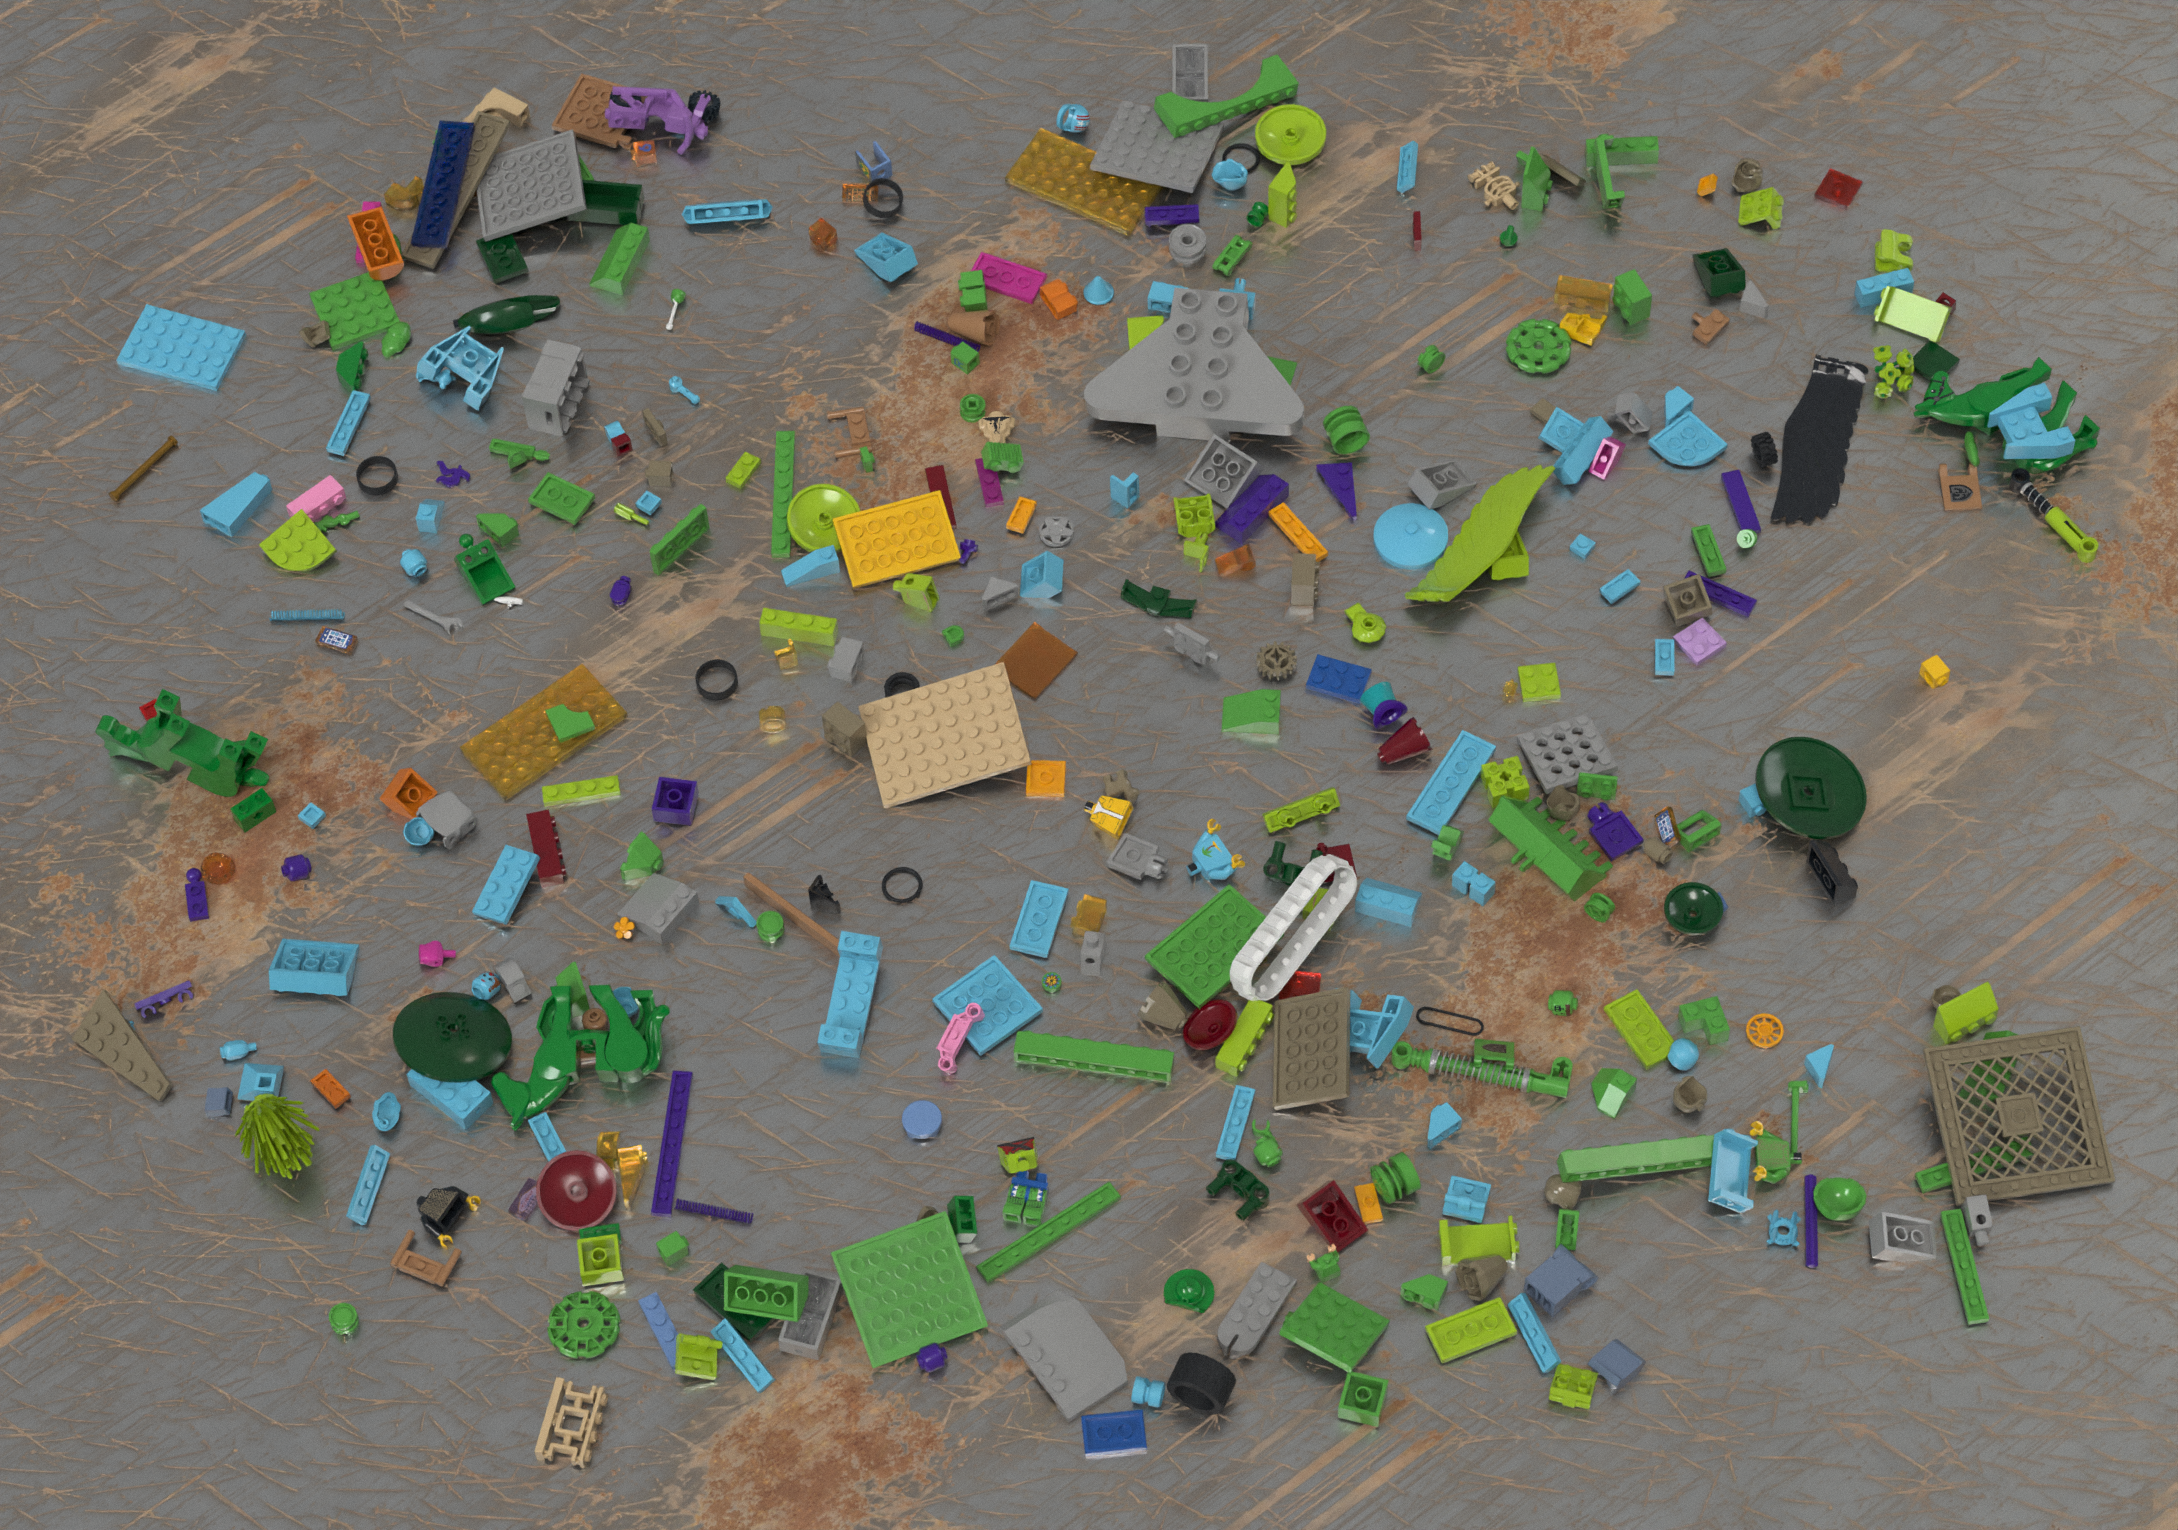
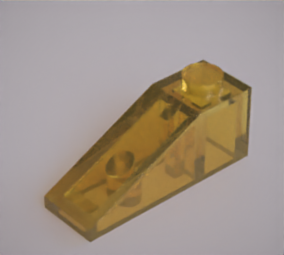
(632, 1170)

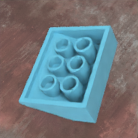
(313, 967)

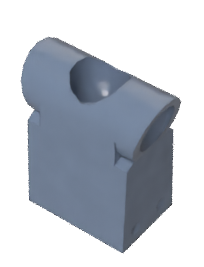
(1558, 1281)

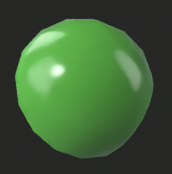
(1839, 1198)

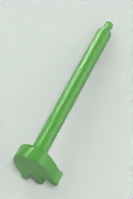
(1796, 1087)

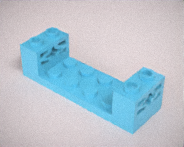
(851, 994)

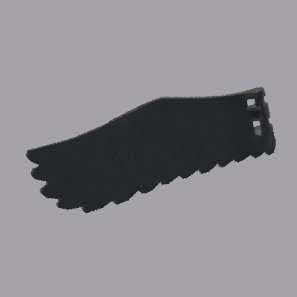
(1818, 441)

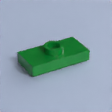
(601, 1231)

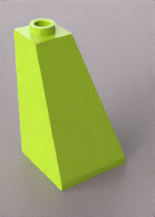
(1142, 327)

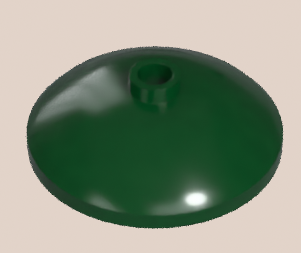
(1697, 900)

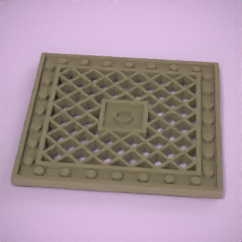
(2019, 1115)

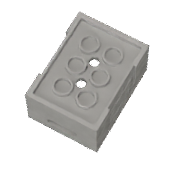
(555, 388)

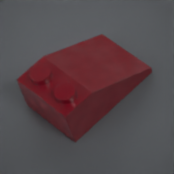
(1332, 1215)

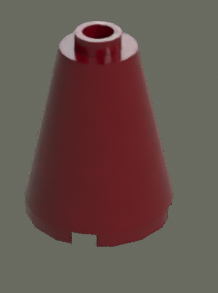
(1404, 743)

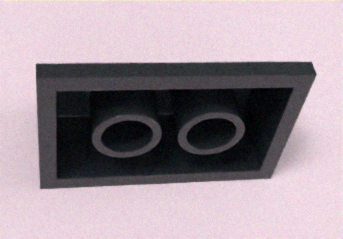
(1831, 872)

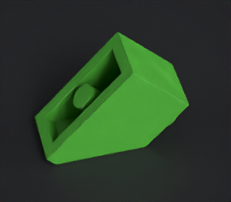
(498, 527)

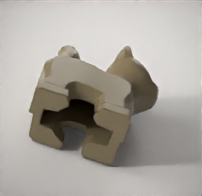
(1121, 786)

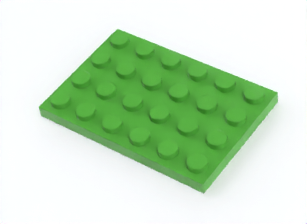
(1202, 949)

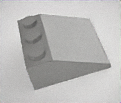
(1223, 471)
(660, 907)

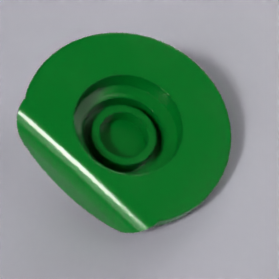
(1189, 1290)

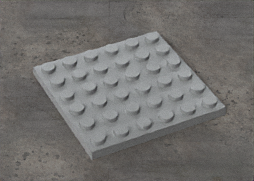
(1146, 151)
(531, 186)

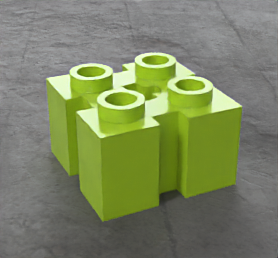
(1504, 780)

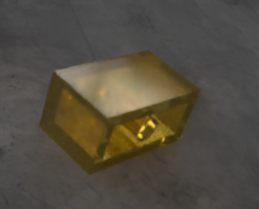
(1089, 916)

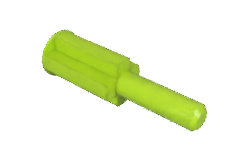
(629, 513)

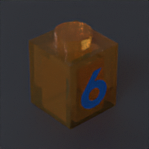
(644, 153)

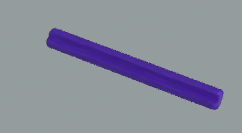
(1811, 1224)

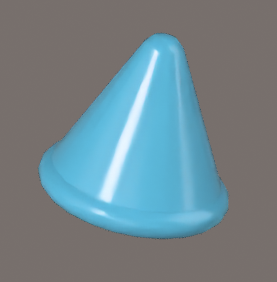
(1098, 291)

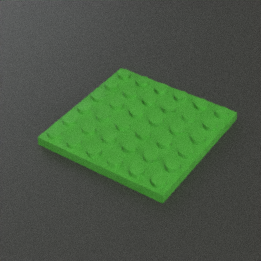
(909, 1289)

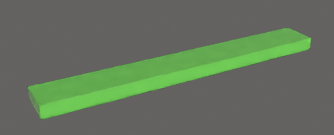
(1048, 1232)

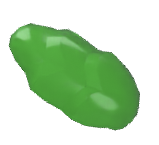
(396, 338)

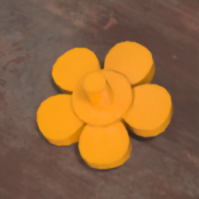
(623, 928)

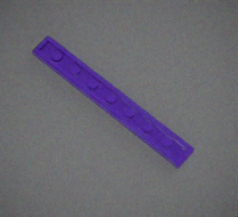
(672, 1144)

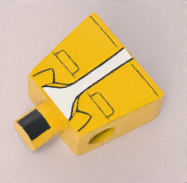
(1109, 814)

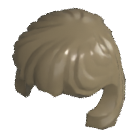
(1747, 175)
(1562, 1193)

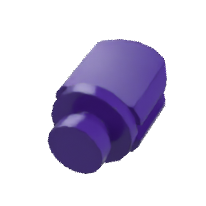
(620, 591)

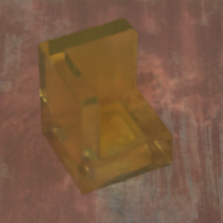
(786, 657)

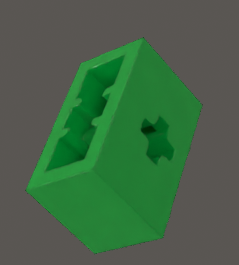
(253, 810)
(962, 1218)

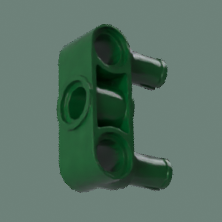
(1286, 872)
(1244, 1184)

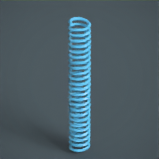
(292, 618)

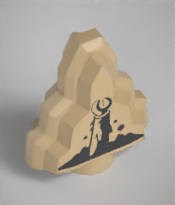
(997, 426)

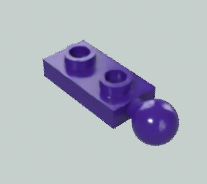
(196, 896)

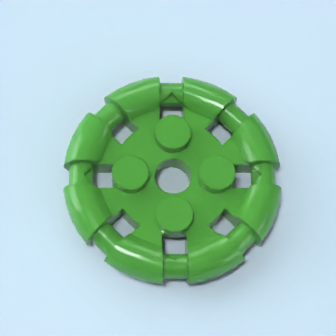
(1538, 337)
(588, 1335)

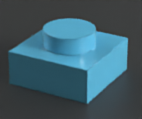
(648, 502)
(1582, 546)
(311, 815)

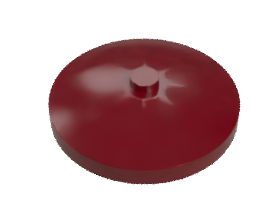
(576, 1190)

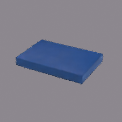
(1114, 1433)

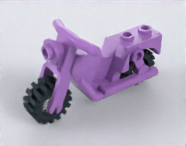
(627, 111)

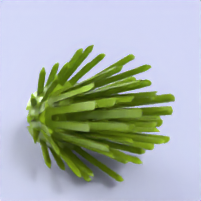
(275, 1133)

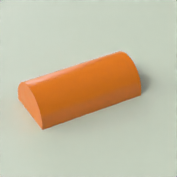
(376, 243)

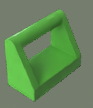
(1702, 835)

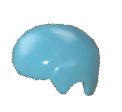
(418, 832)
(625, 999)
(1683, 1054)

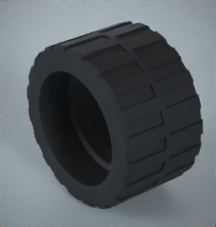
(1201, 1383)

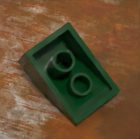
(1720, 272)

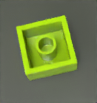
(600, 1260)

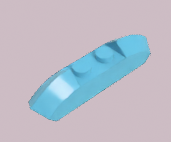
(727, 211)

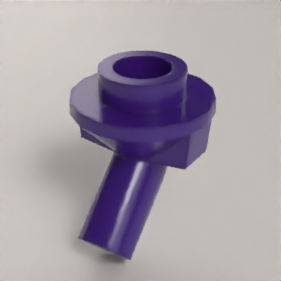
(968, 547)

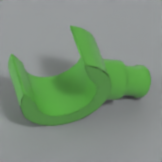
(1262, 1133)

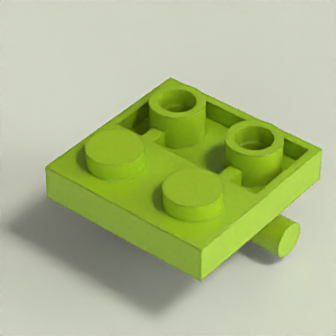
(696, 1356)
(1573, 1386)

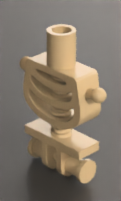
(1501, 187)

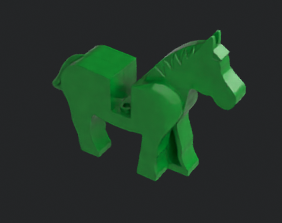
(168, 737)

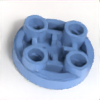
(922, 1119)

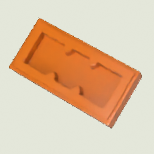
(330, 1088)

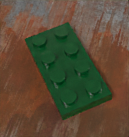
(711, 1292)

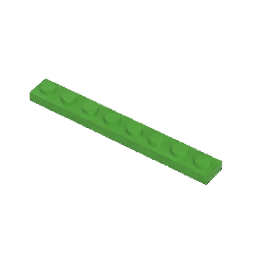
(782, 493)

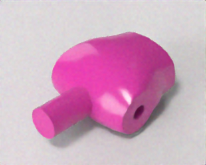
(433, 954)

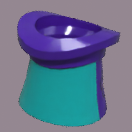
(1383, 704)

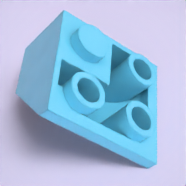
(259, 1080)

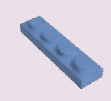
(660, 1325)

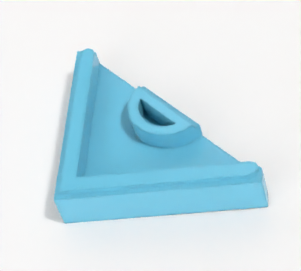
(736, 909)

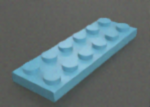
(1451, 782)

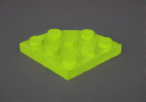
(298, 544)

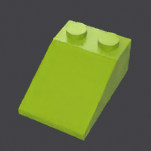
(1513, 561)

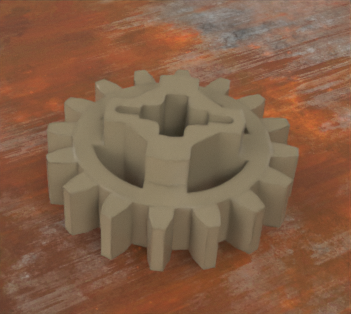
(1267, 663)

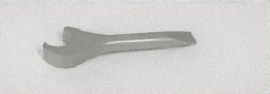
(446, 622)

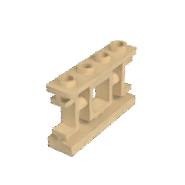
(555, 1418)

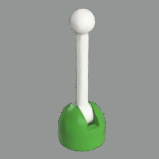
(677, 297)

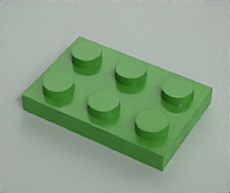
(561, 498)

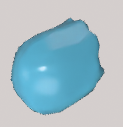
(1230, 174)

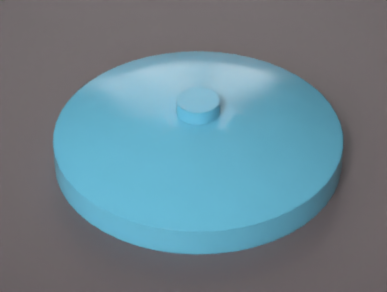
(1410, 536)

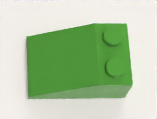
(1535, 182)
(1252, 712)

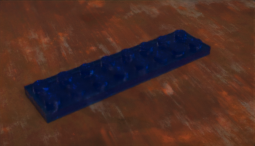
(443, 184)

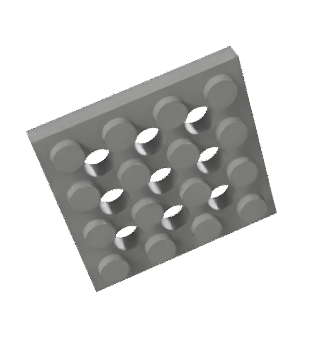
(1564, 729)

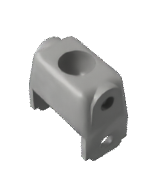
(448, 817)

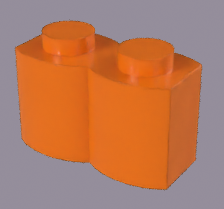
(1058, 299)

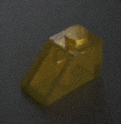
(607, 1148)

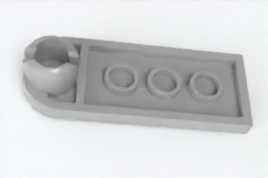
(1254, 1310)

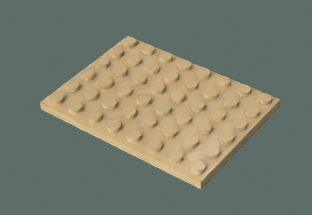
(944, 735)

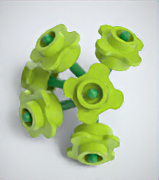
(1890, 373)

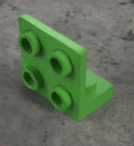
(1597, 786)

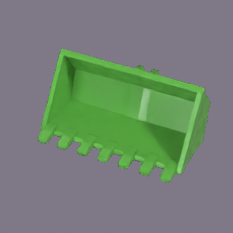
(1547, 846)

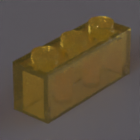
(1583, 293)

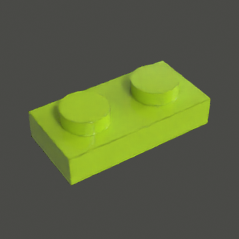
(743, 470)

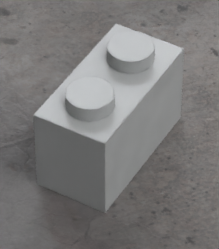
(846, 659)

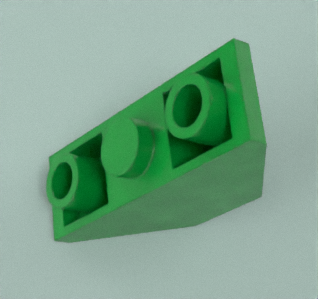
(351, 366)

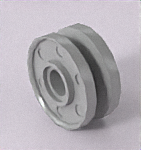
(1187, 243)

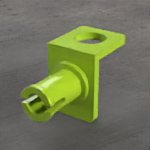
(1198, 549)

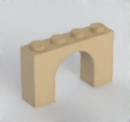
(503, 106)

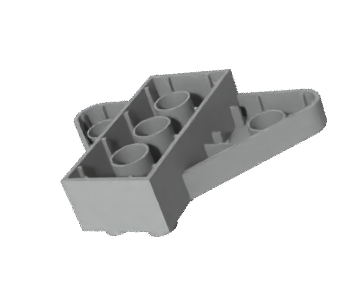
(1198, 376)

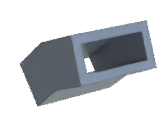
(218, 1101)

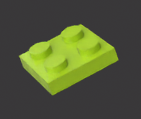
(1539, 682)

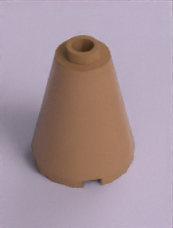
(976, 325)

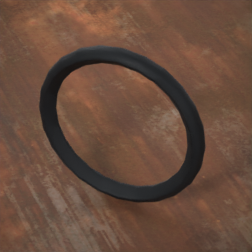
(1243, 145)
(901, 900)

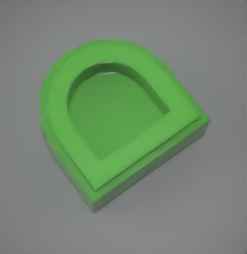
(953, 635)

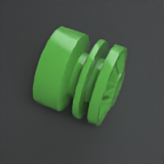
(1346, 430)
(1395, 1178)

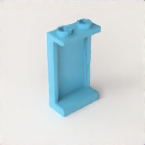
(1731, 1170)

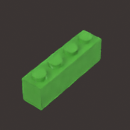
(1627, 151)

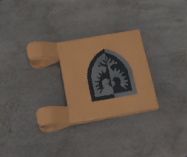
(1960, 491)

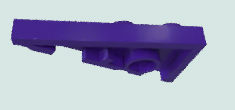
(1340, 480)

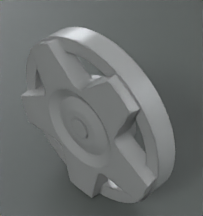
(1056, 530)

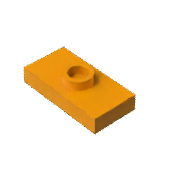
(1021, 515)
(1368, 1203)

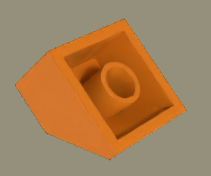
(407, 793)

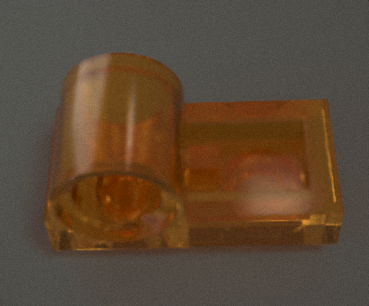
(1240, 558)

